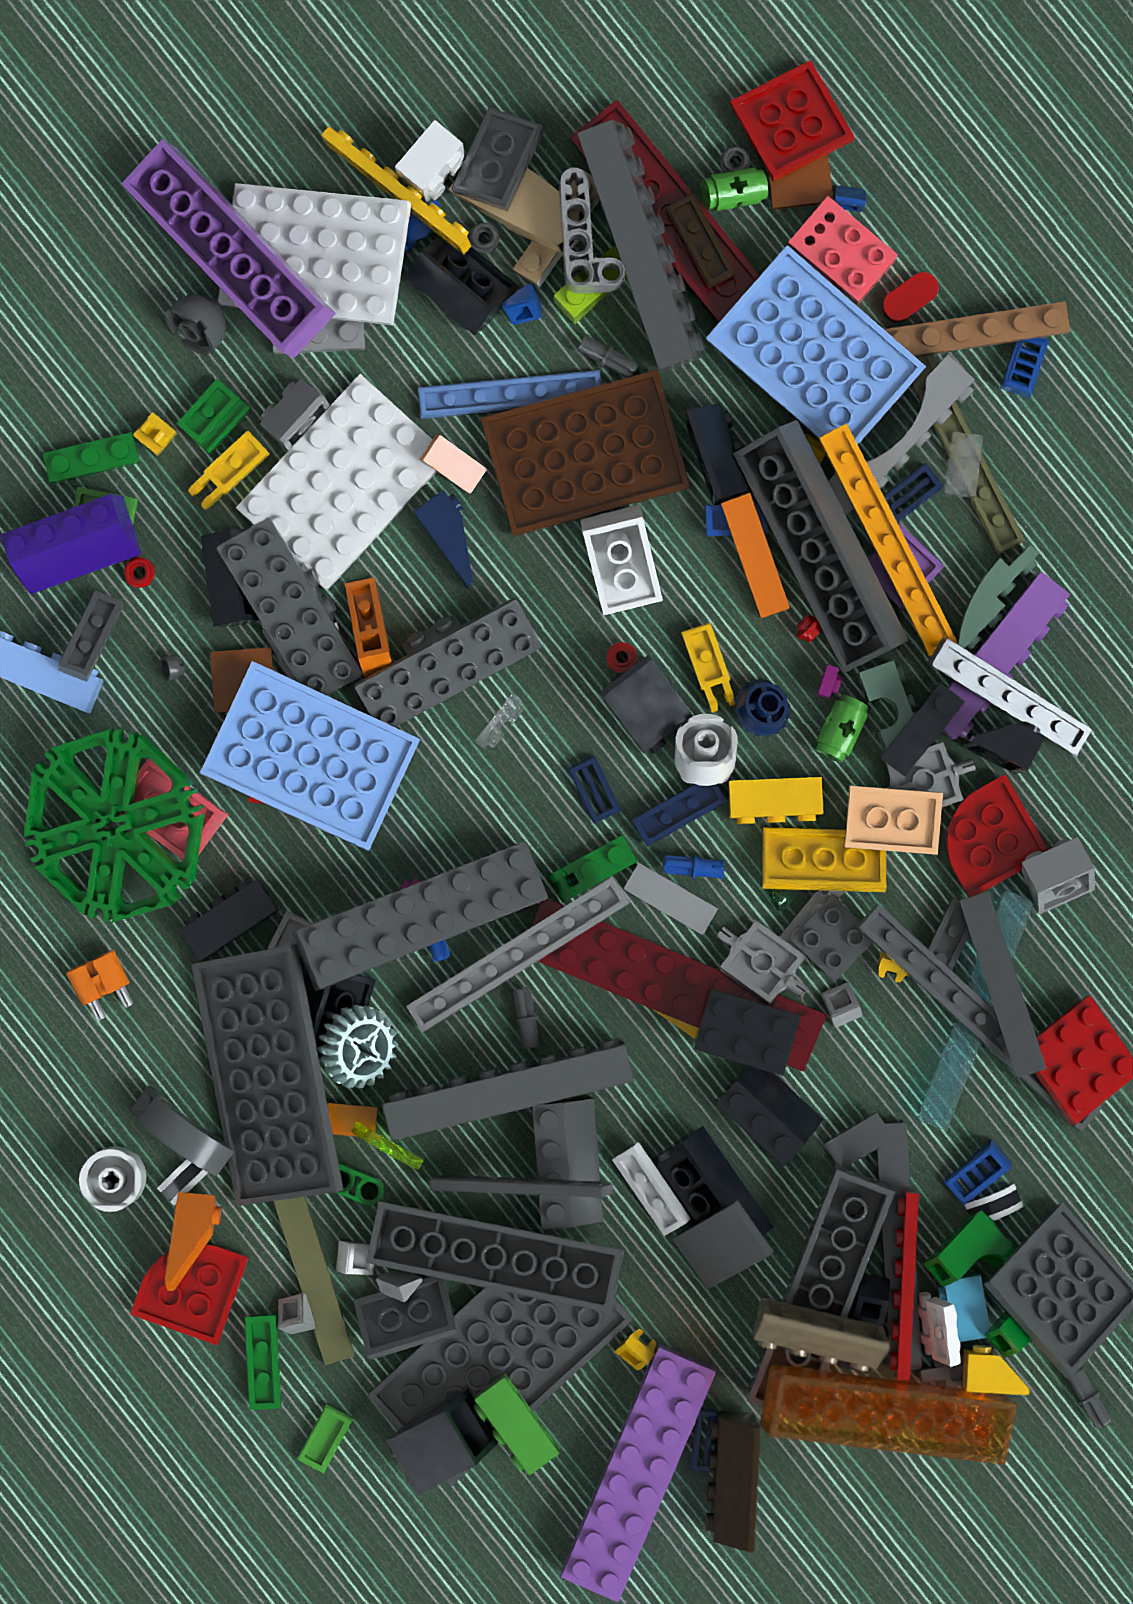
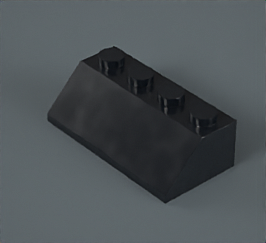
(705, 1179)

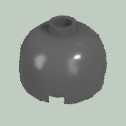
(198, 321)

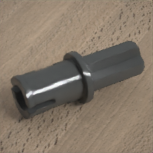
(607, 356)
(526, 1018)
(1089, 1399)

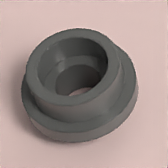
(734, 152)
(484, 228)

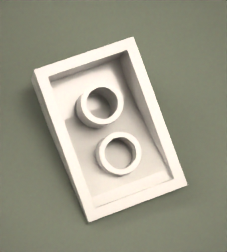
(621, 559)

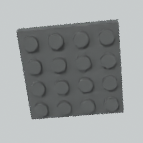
(1063, 1290)

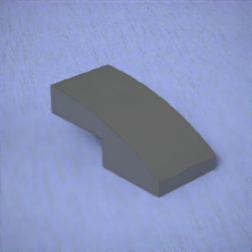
(858, 1140)

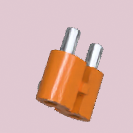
(98, 978)

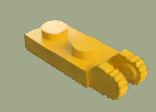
(230, 468)
(708, 663)

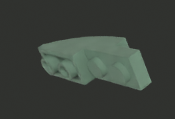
(984, 606)

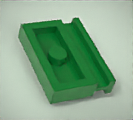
(213, 416)

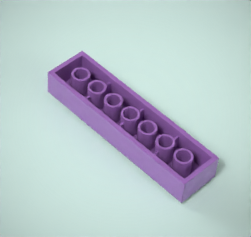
(228, 248)
(638, 1472)

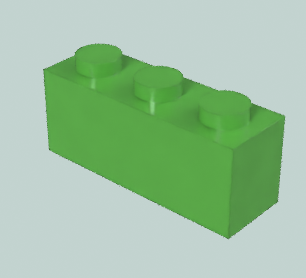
(516, 1425)

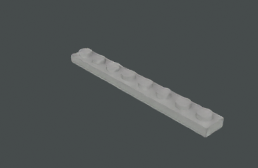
(518, 954)

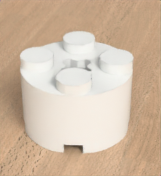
(705, 750)
(101, 1191)

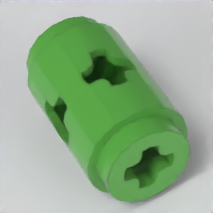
(720, 196)
(830, 739)

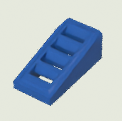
(1017, 387)
(971, 1164)

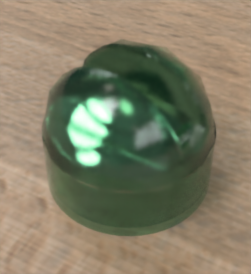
(779, 898)

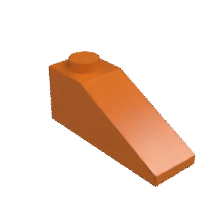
(368, 626)
(190, 1233)

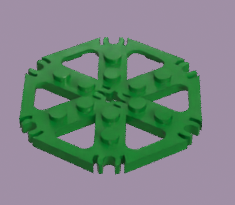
(87, 833)

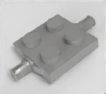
(933, 773)
(762, 963)

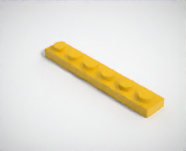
(388, 182)

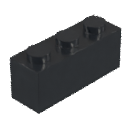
(226, 598)
(228, 918)

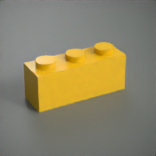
(775, 799)

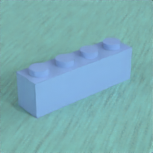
(40, 673)

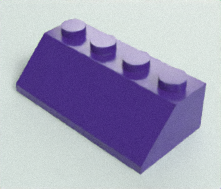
(72, 543)

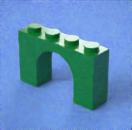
(971, 1242)

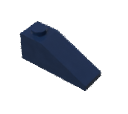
(445, 526)

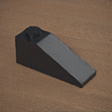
(922, 729)
(869, 1304)

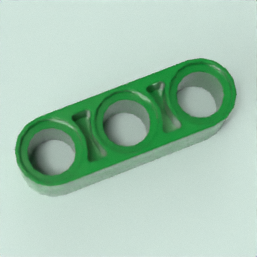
(357, 1179)

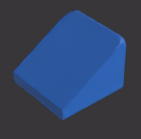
(850, 198)
(523, 305)

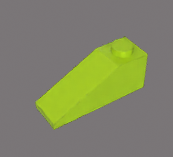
(578, 305)

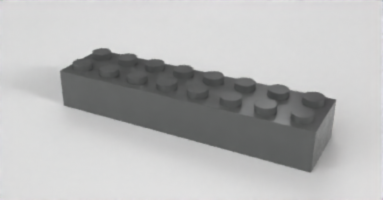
(641, 244)
(820, 546)
(420, 915)
(507, 1091)
(495, 1257)
(830, 1262)

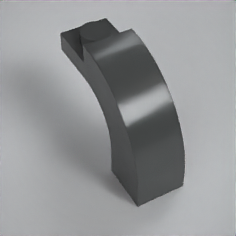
(180, 1132)

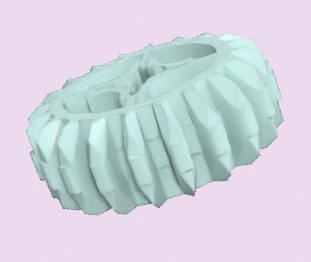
(343, 1058)

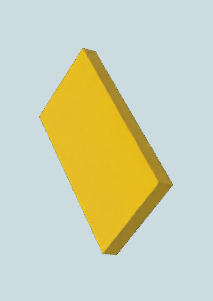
(819, 862)

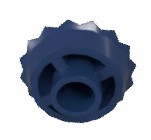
(762, 708)

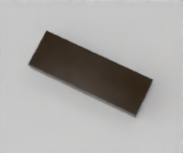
(700, 241)

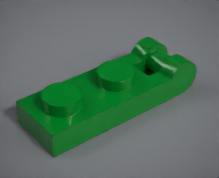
(593, 868)

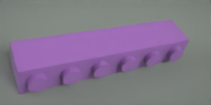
(1010, 643)

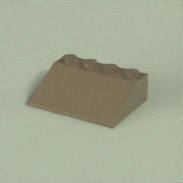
(820, 1334)

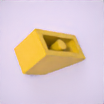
(988, 1373)

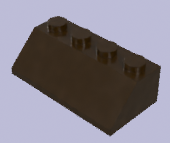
(734, 1479)

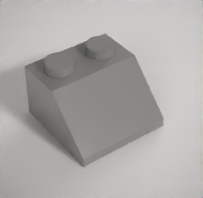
(294, 413)
(1058, 874)

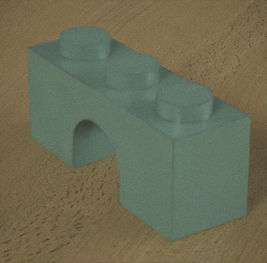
(885, 683)

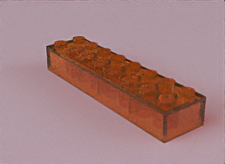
(887, 1414)

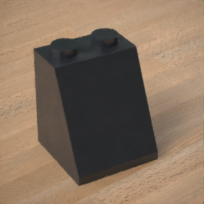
(645, 705)
(442, 1442)

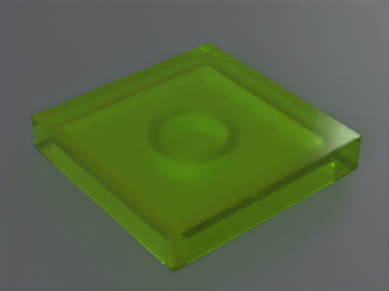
(387, 1146)

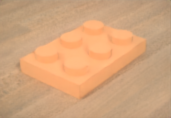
(893, 819)

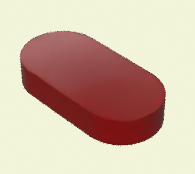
(910, 297)

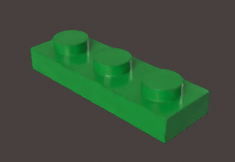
(91, 458)
(263, 1362)

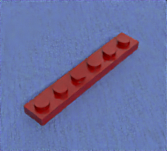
(903, 1298)

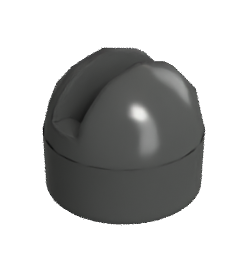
(171, 668)

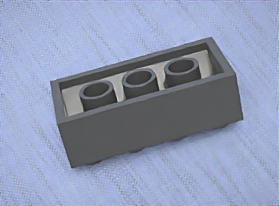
(567, 1151)

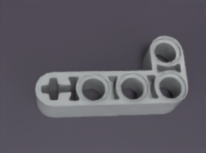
(582, 231)

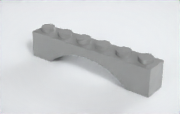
(942, 388)

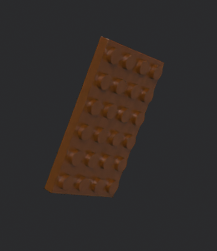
(585, 453)

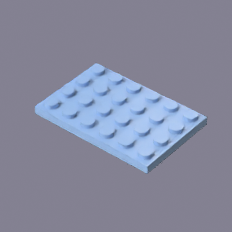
(814, 349)
(310, 756)

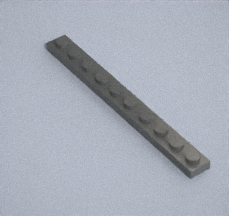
(947, 991)

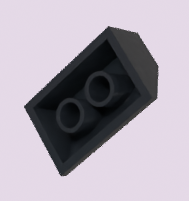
(461, 284)
(714, 450)
(1008, 747)
(330, 1000)
(769, 1112)

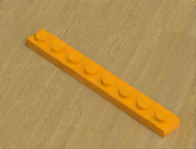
(886, 537)

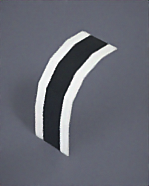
(181, 1180)
(997, 1204)

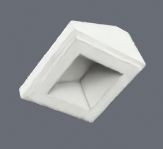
(353, 1258)

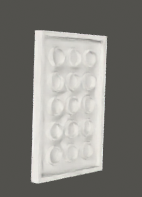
(336, 242)
(343, 481)

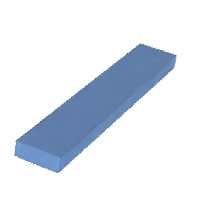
(500, 394)

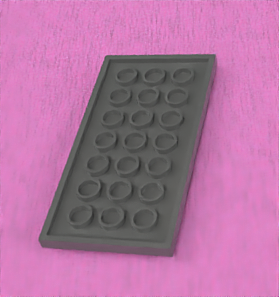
(267, 1076)
(499, 1333)

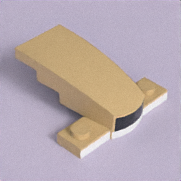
(538, 218)

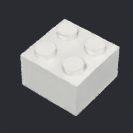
(431, 162)

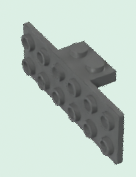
(290, 607)
(447, 662)

